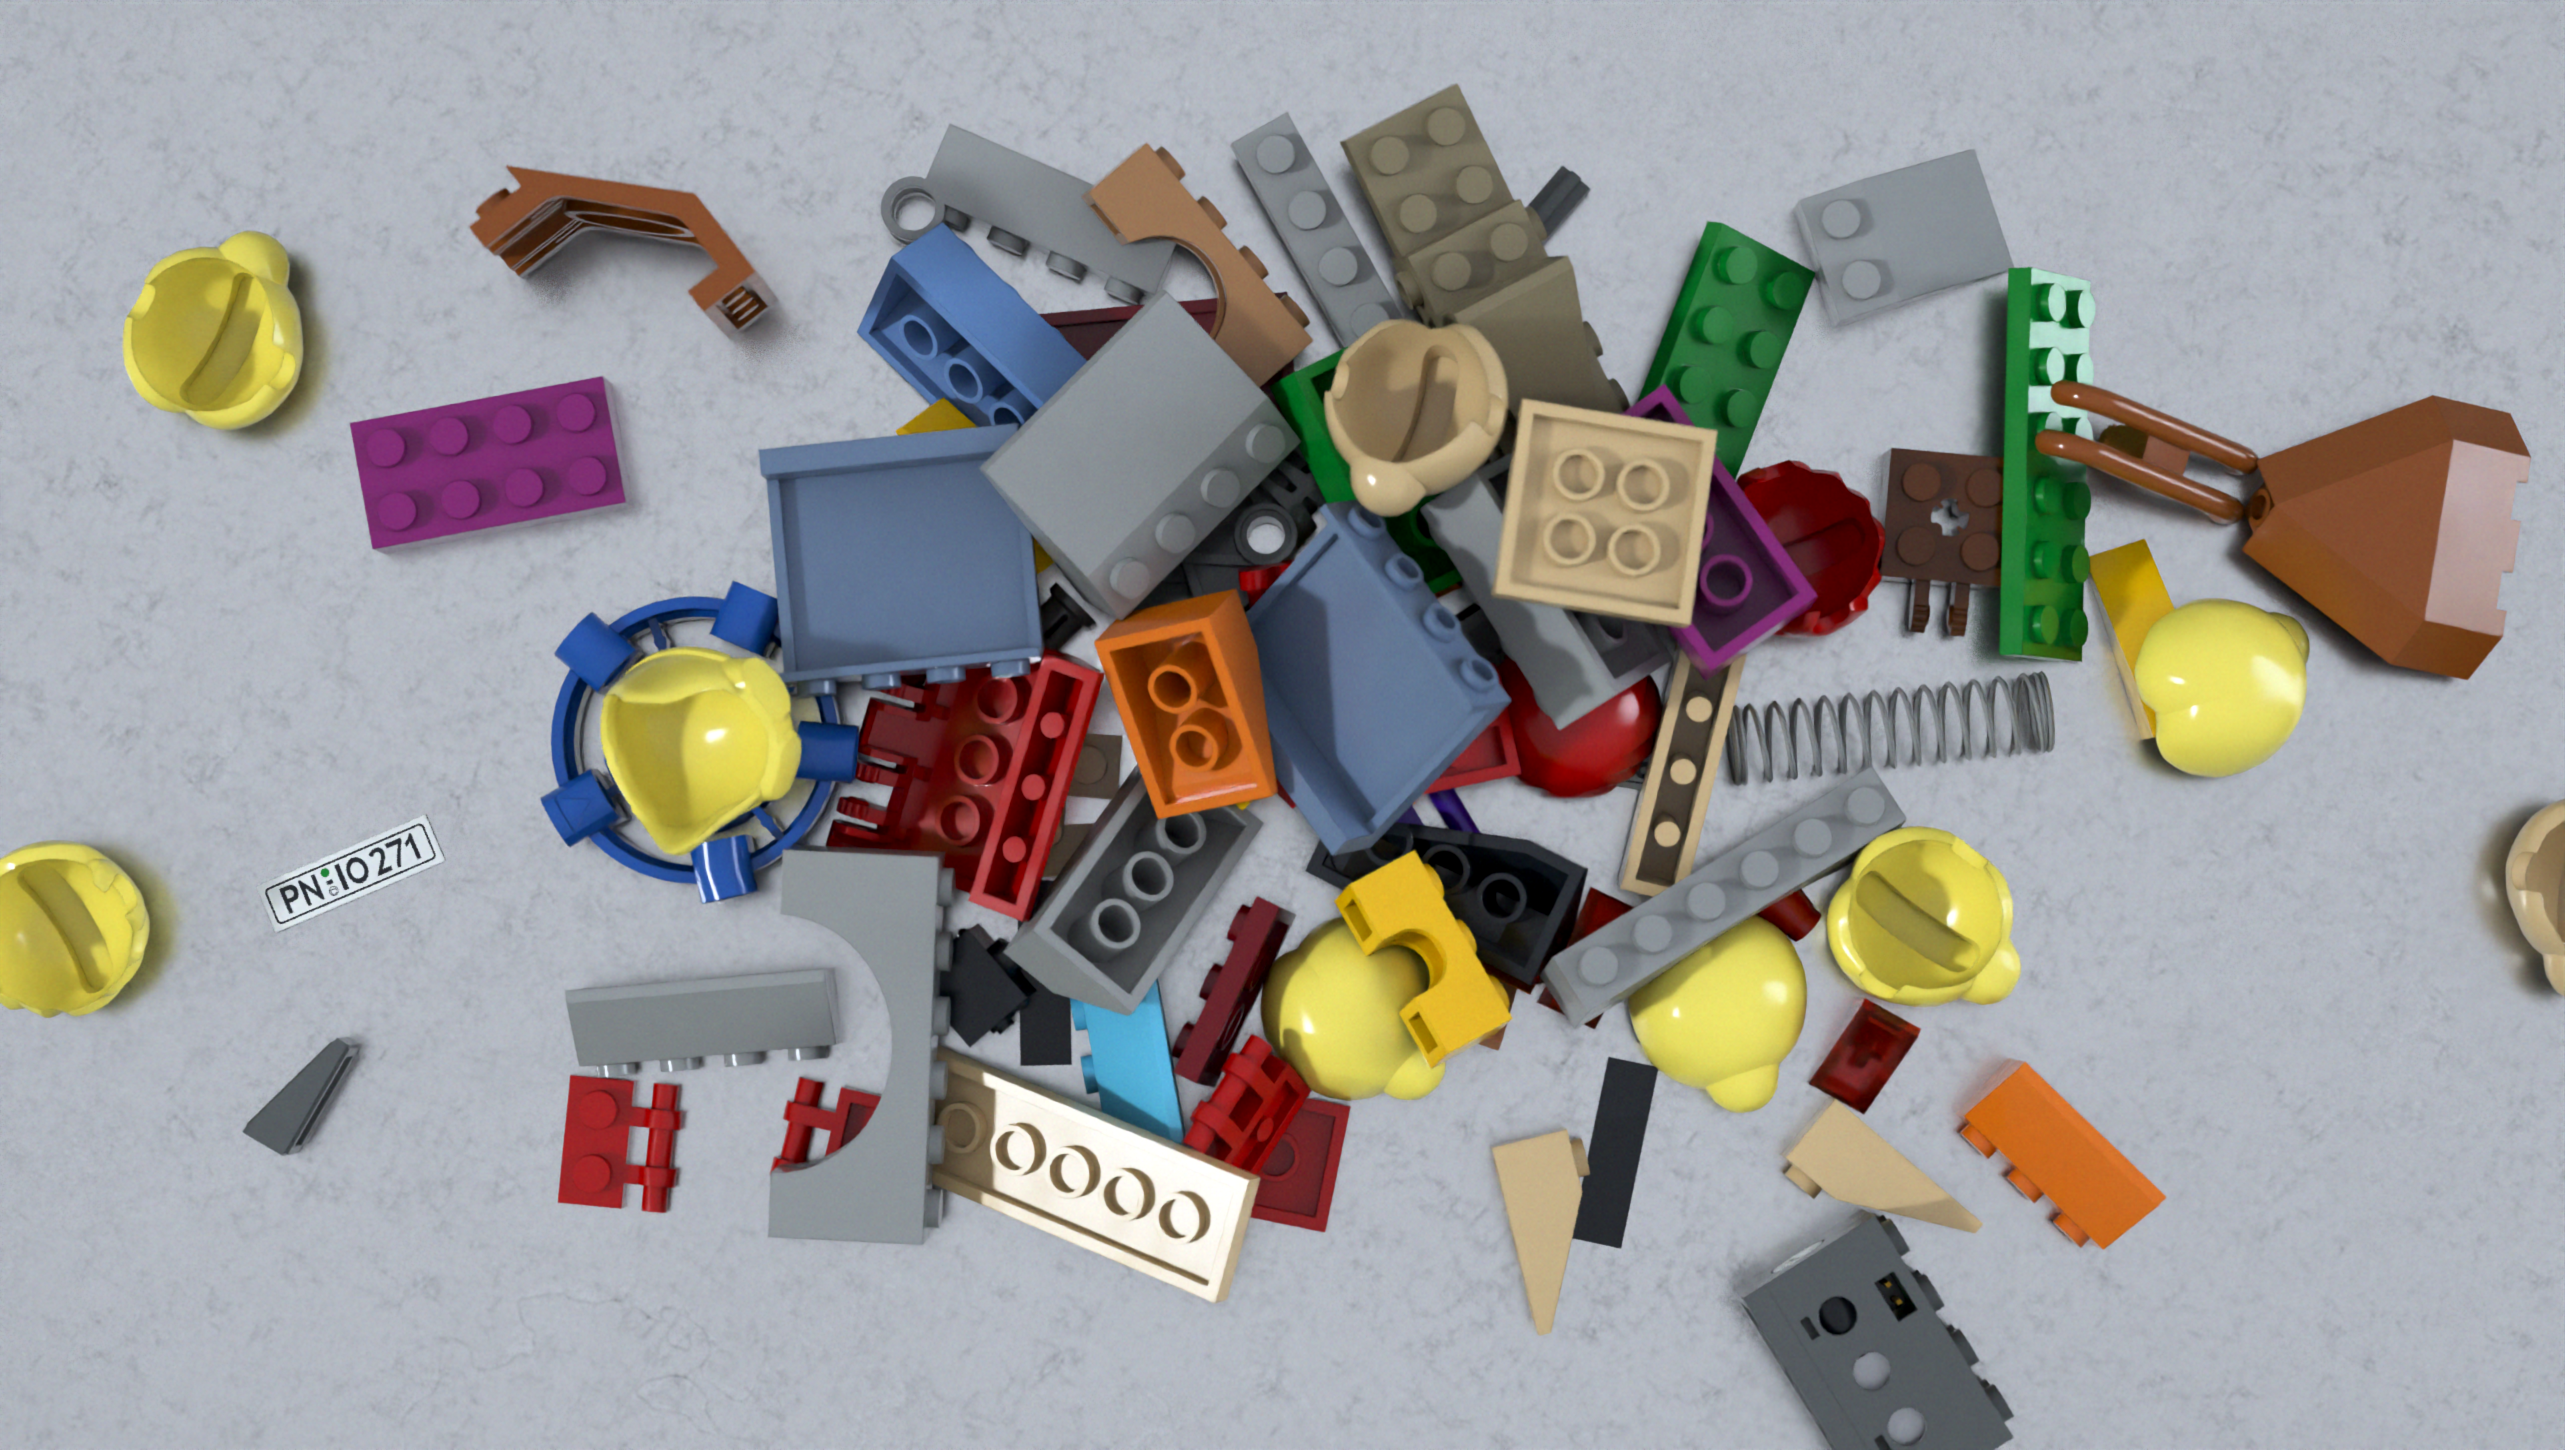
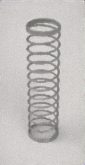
(2040, 709)

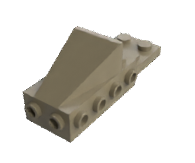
(1479, 255)

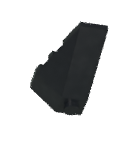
(1505, 889)

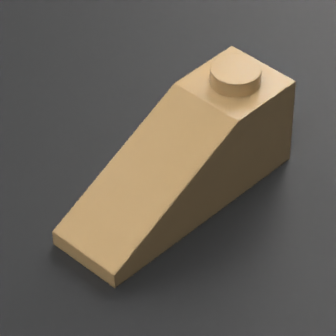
(1859, 1167)
(1542, 1206)

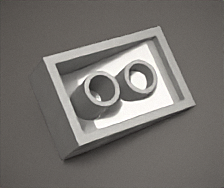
(1902, 237)

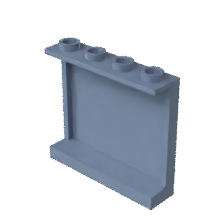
(899, 562)
(1364, 680)

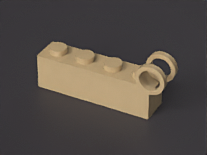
(1679, 776)

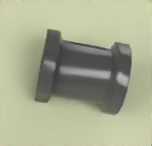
(1069, 624)

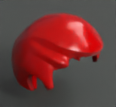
(1826, 535)
(1589, 753)

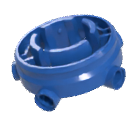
(589, 808)

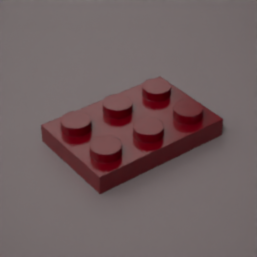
(1231, 991)

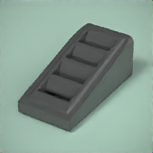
(295, 1110)

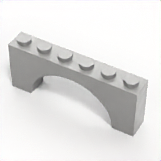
(893, 916)

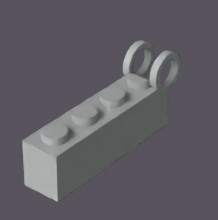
(1031, 207)

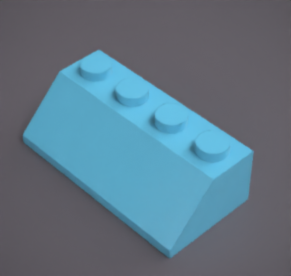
(1132, 1065)

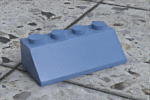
(965, 333)

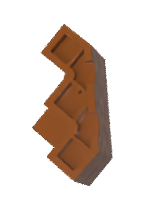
(2399, 529)

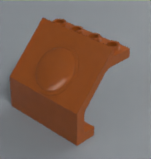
(556, 206)

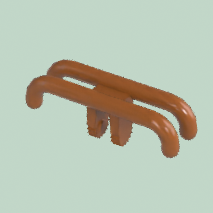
(2148, 449)

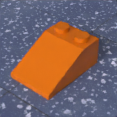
(1192, 702)

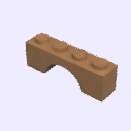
(1148, 201)

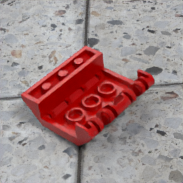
(976, 774)

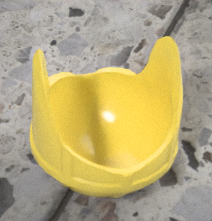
(698, 741)

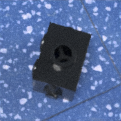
(983, 986)

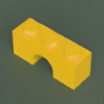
(1407, 908)

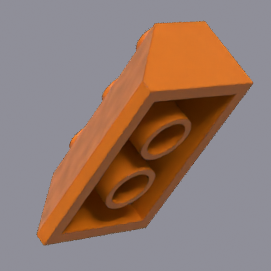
(2057, 1156)

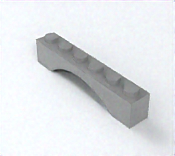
(1720, 896)

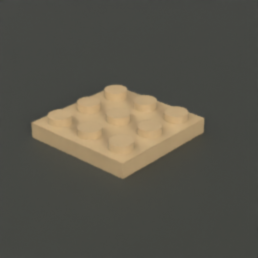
(1604, 513)

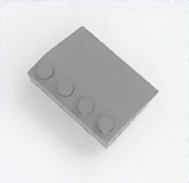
(1139, 456)

